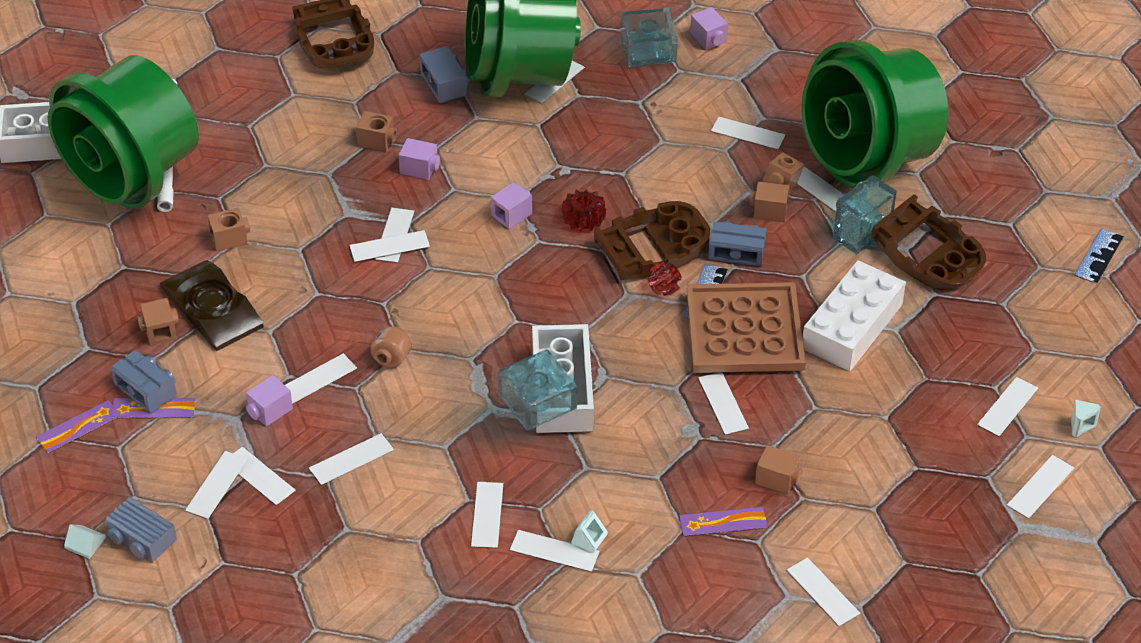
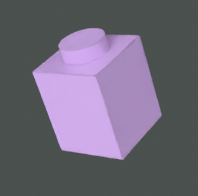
(708, 28)
(418, 159)
(511, 205)
(269, 401)

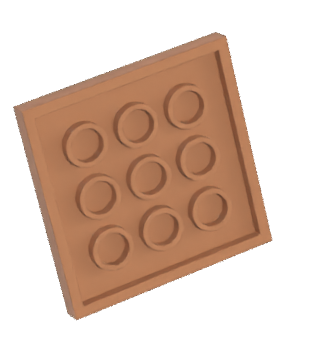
(745, 327)

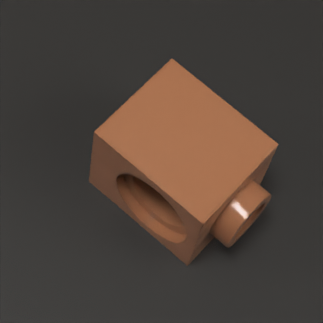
(375, 131)
(228, 229)

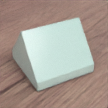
(1084, 417)
(589, 533)
(83, 540)

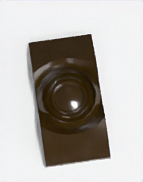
(212, 304)

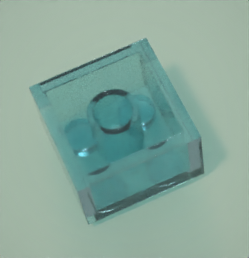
(648, 37)
(860, 211)
(537, 389)

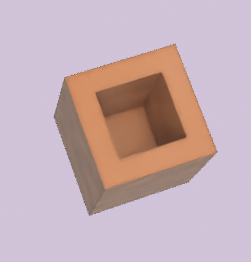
(770, 201)
(778, 470)

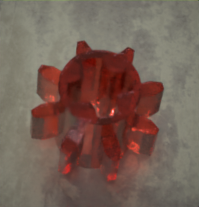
(664, 278)

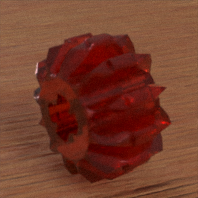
(584, 210)

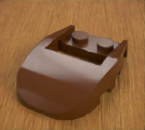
(342, 50)
(673, 227)
(945, 268)

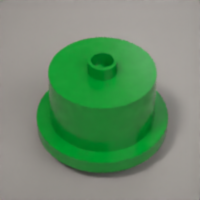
(519, 42)
(872, 110)
(122, 129)

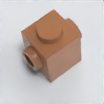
(783, 171)
(158, 321)

